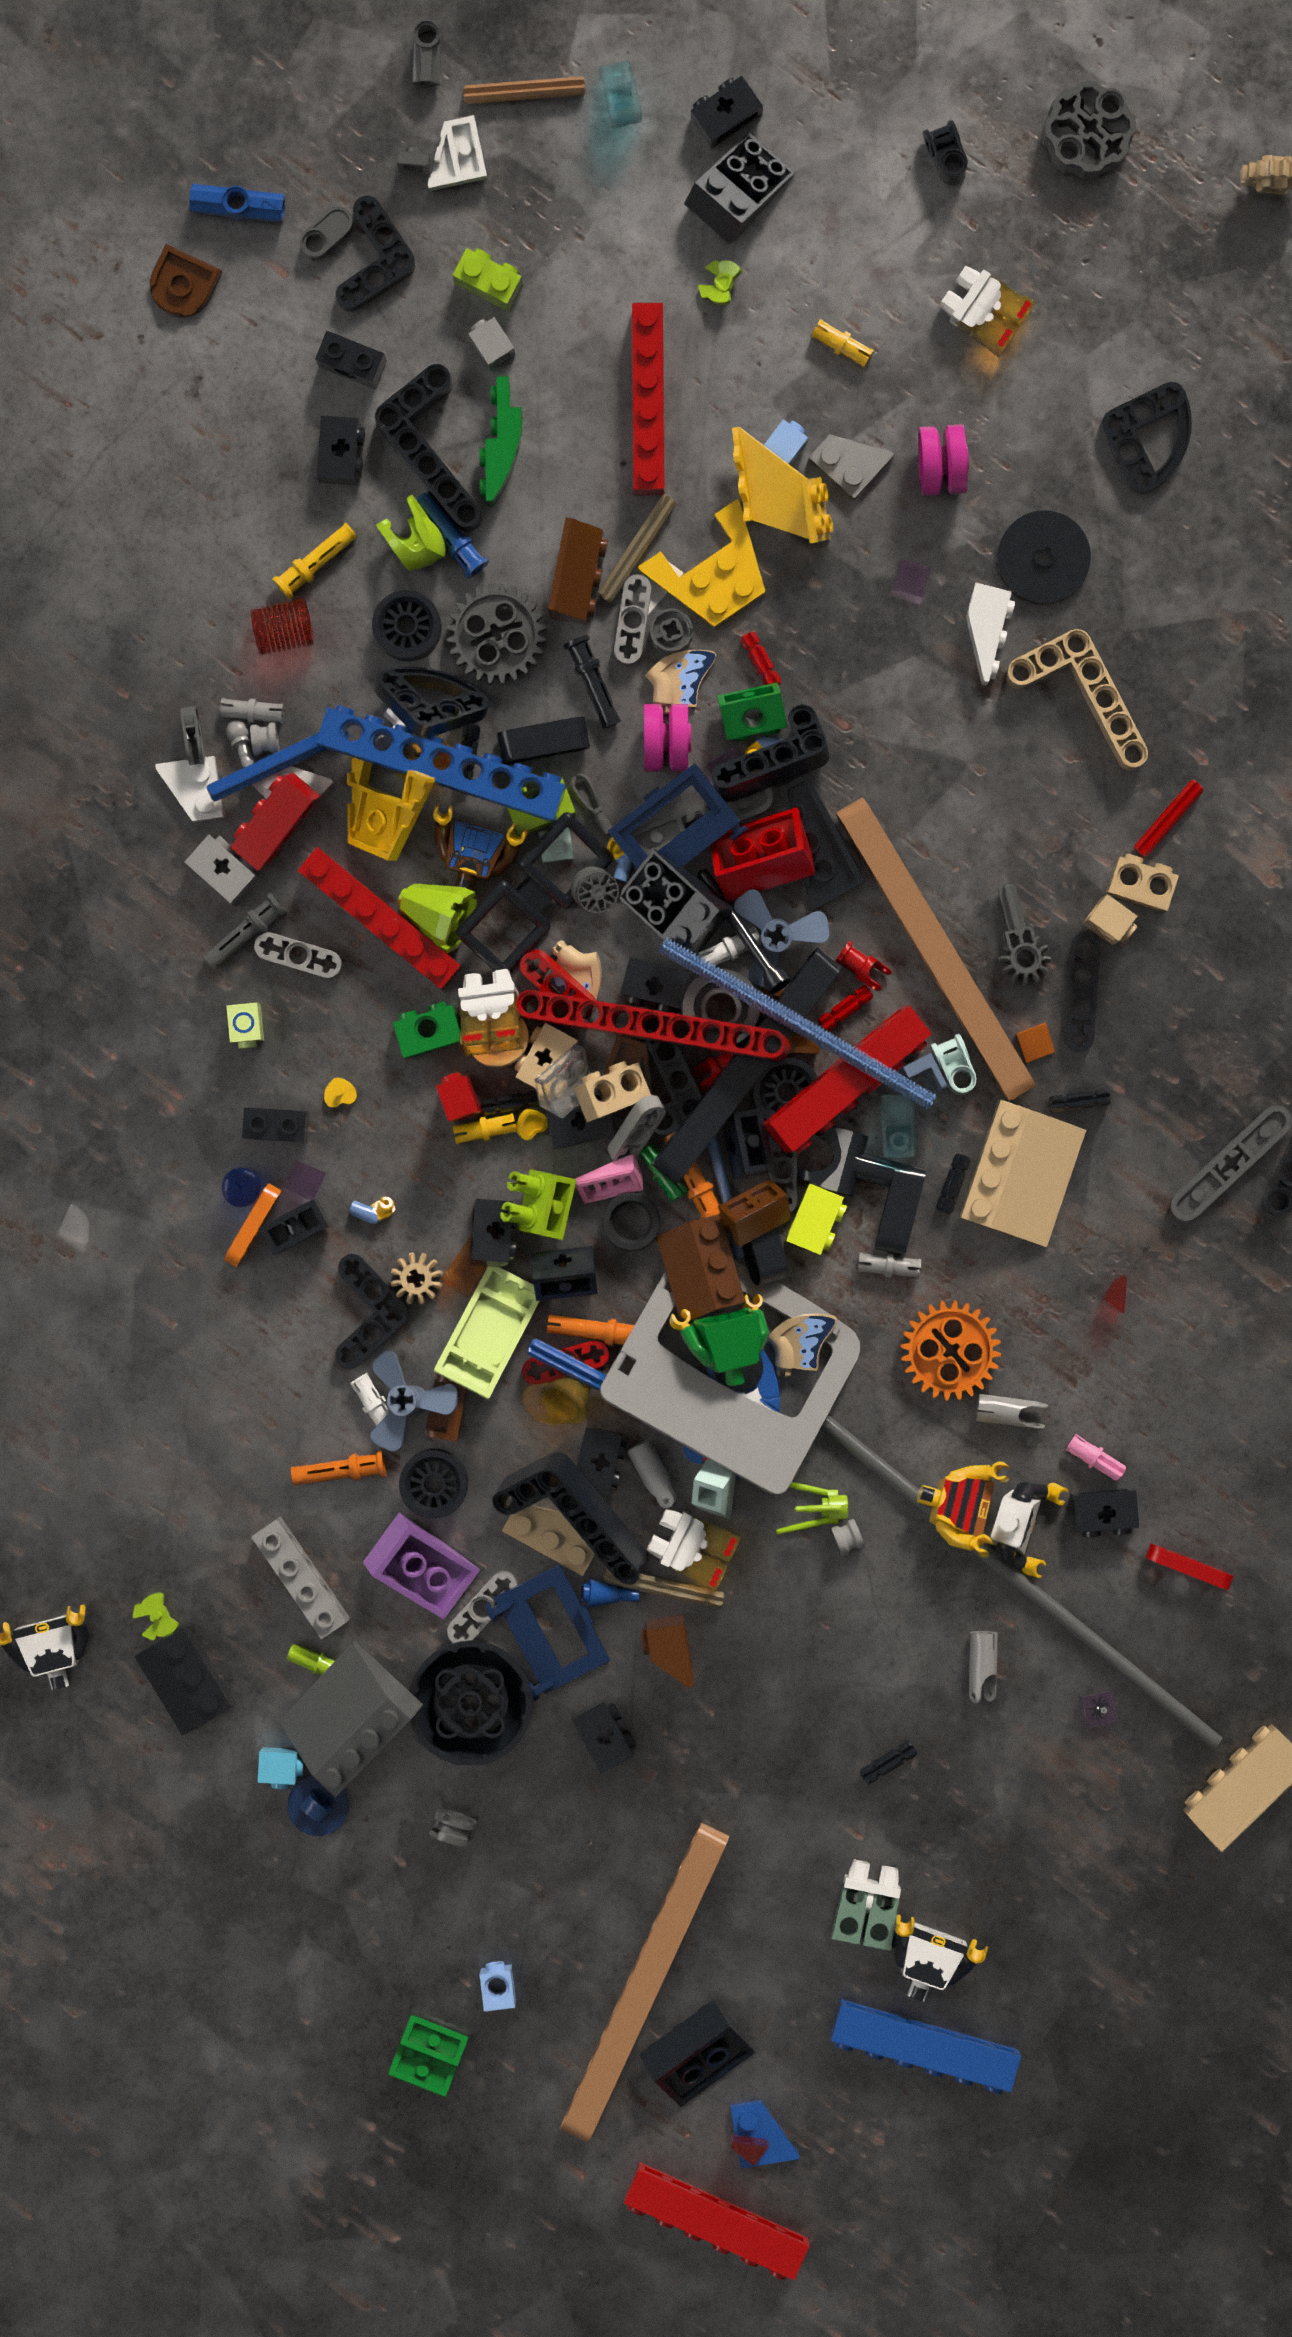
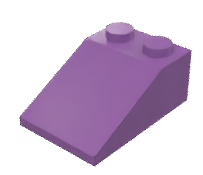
(420, 1566)

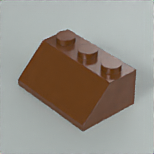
(577, 572)
(701, 1268)
(669, 1647)

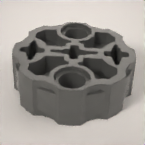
(1068, 129)

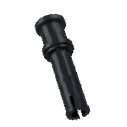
(587, 668)

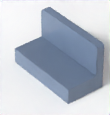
(930, 1070)

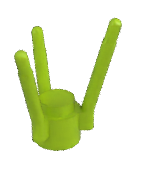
(832, 1508)

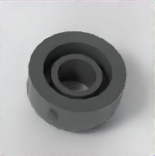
(698, 995)

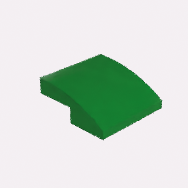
(428, 2056)

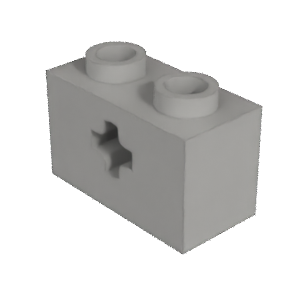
(205, 861)

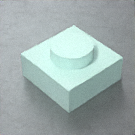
(560, 849)

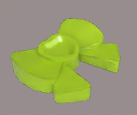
(726, 274)
(163, 1623)

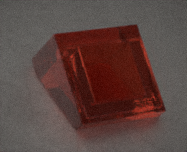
(1116, 1294)
(749, 2147)

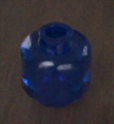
(253, 1186)

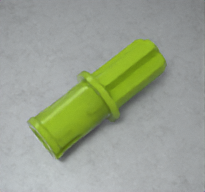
(309, 1659)

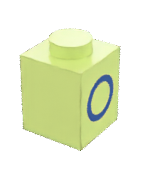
(245, 1024)

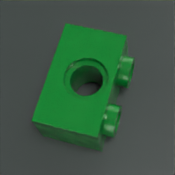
(737, 704)
(446, 1032)

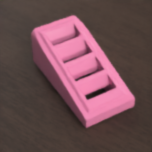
(624, 1170)

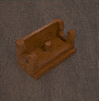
(755, 1212)
(443, 1425)

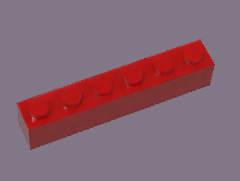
(648, 399)
(380, 918)
(841, 1083)
(716, 2221)

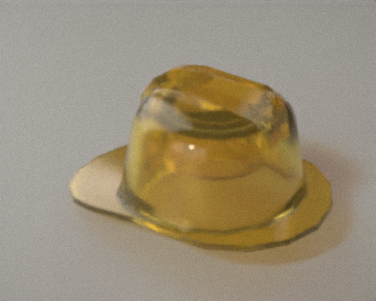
(557, 1402)

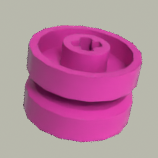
(946, 459)
(666, 737)

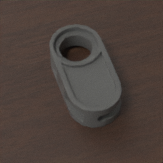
(332, 227)
(192, 735)

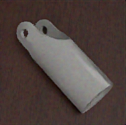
(1005, 1410)
(653, 1472)
(983, 1664)

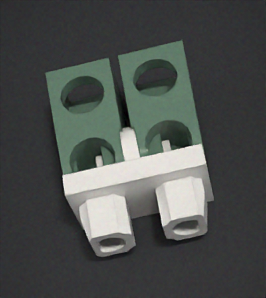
(867, 1896)

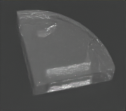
(76, 1225)

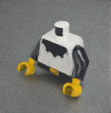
(1016, 1523)
(48, 1645)
(932, 1957)

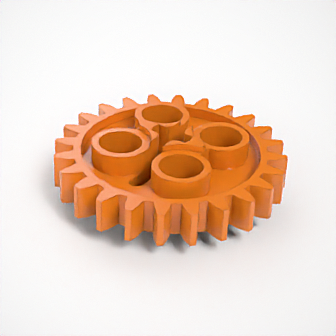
(929, 1368)

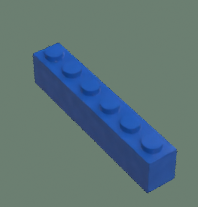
(925, 2046)

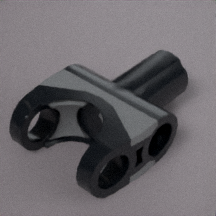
(849, 1164)

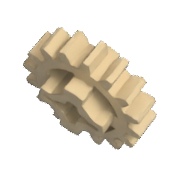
(1268, 175)

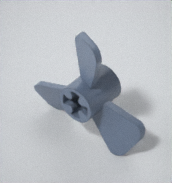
(807, 929)
(392, 1429)

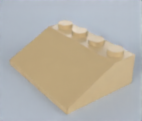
(1022, 1173)
(1243, 1787)

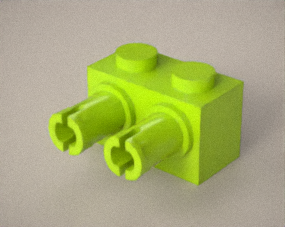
(544, 1203)

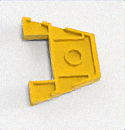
(721, 582)
(378, 819)

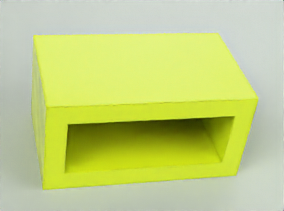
(815, 1219)

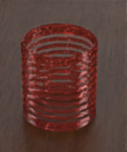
(260, 630)

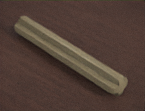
(636, 548)
(672, 1589)

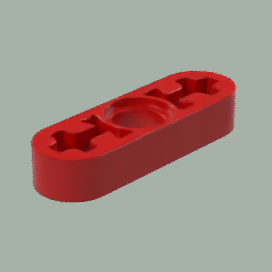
(545, 964)
(545, 1376)
(1189, 1566)

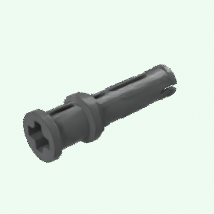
(256, 922)

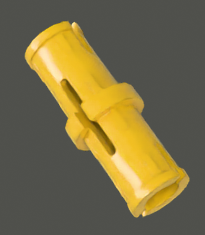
(842, 343)
(484, 1128)

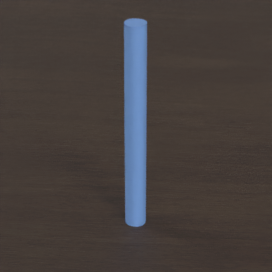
(722, 1182)

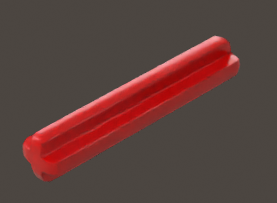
(1168, 818)

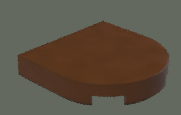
(182, 283)

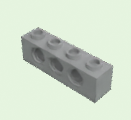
(300, 1577)

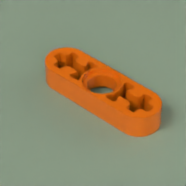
(251, 1226)

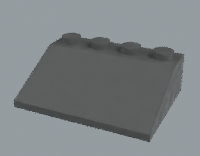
(348, 1717)

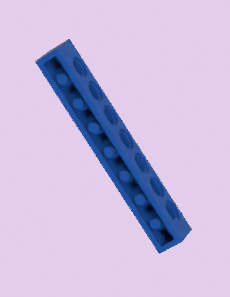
(341, 718)

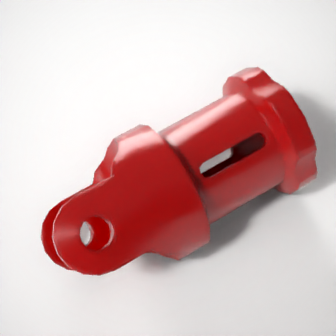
(861, 965)
(711, 1065)

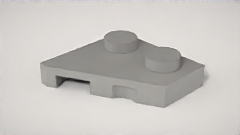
(849, 463)

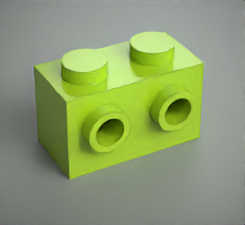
(488, 279)

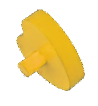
(339, 1092)
(530, 1123)

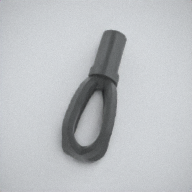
(595, 812)

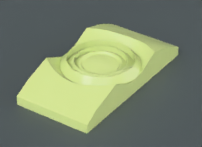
(488, 1331)

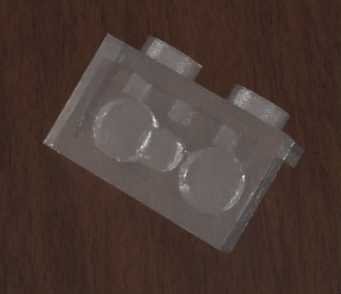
(557, 1081)

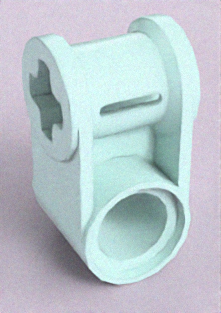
(954, 1062)

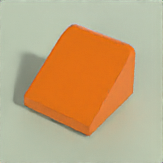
(1035, 1042)

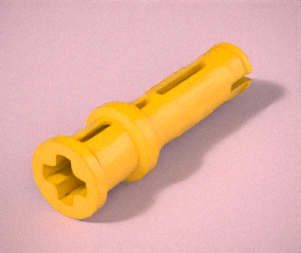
(303, 570)

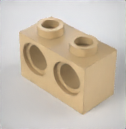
(1140, 892)
(1111, 920)
(613, 1094)

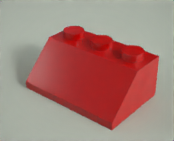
(764, 856)

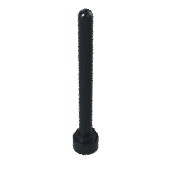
(774, 978)

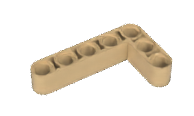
(1089, 689)

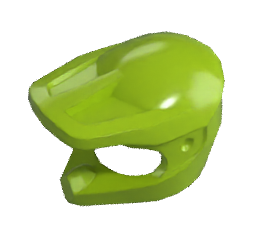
(423, 546)

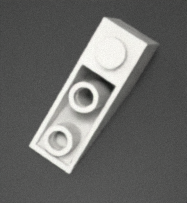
(985, 622)

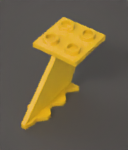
(778, 492)

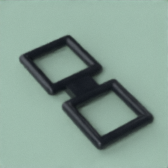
(531, 894)

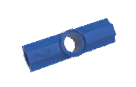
(217, 200)

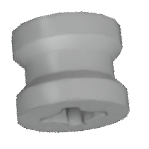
(264, 739)
(848, 1537)

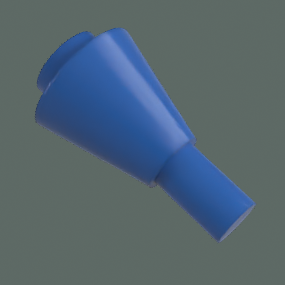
(599, 1593)

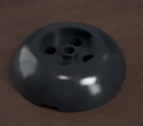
(444, 1728)

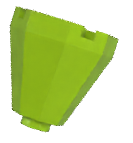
(437, 911)

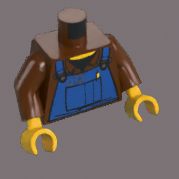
(474, 849)

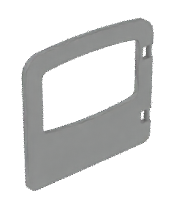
(714, 1419)

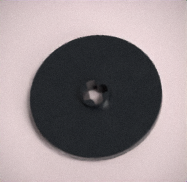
(1021, 565)

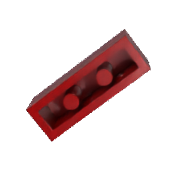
(274, 820)
(458, 1097)

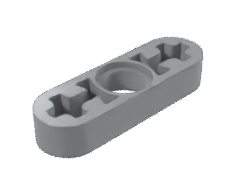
(628, 596)
(274, 956)
(644, 1118)
(460, 1619)

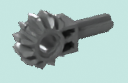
(1020, 939)

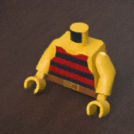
(963, 1504)

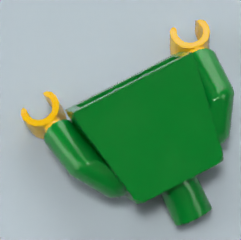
(726, 1339)

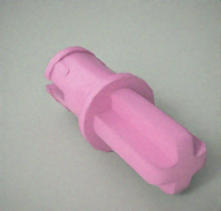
(1095, 1457)

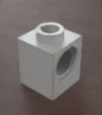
(491, 342)

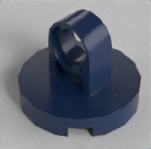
(315, 1808)

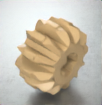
(421, 1269)

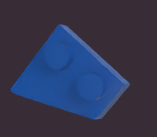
(755, 2121)

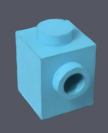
(279, 1767)

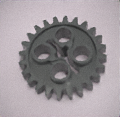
(485, 608)

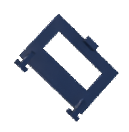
(692, 839)
(532, 1639)

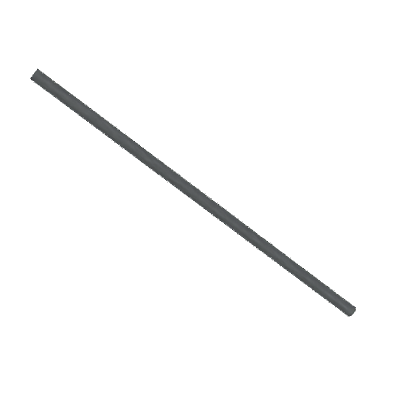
(1033, 1593)

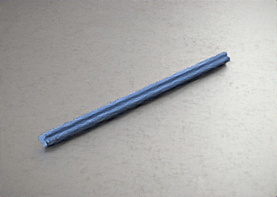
(797, 1023)

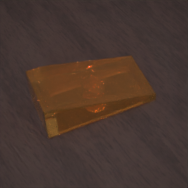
(462, 1275)

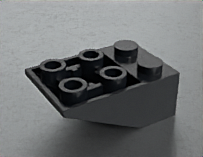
(738, 187)
(674, 902)

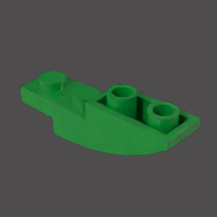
(500, 453)

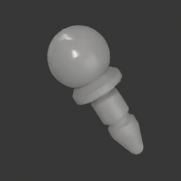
(239, 734)

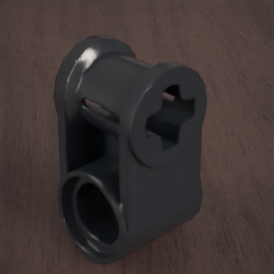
(945, 147)

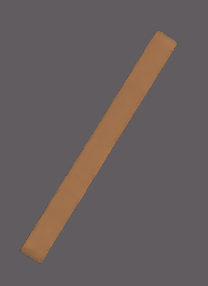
(935, 949)
(644, 1982)

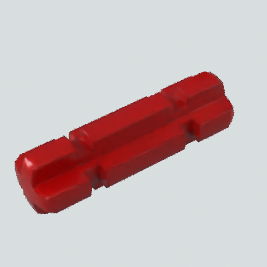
(760, 658)
(845, 1008)

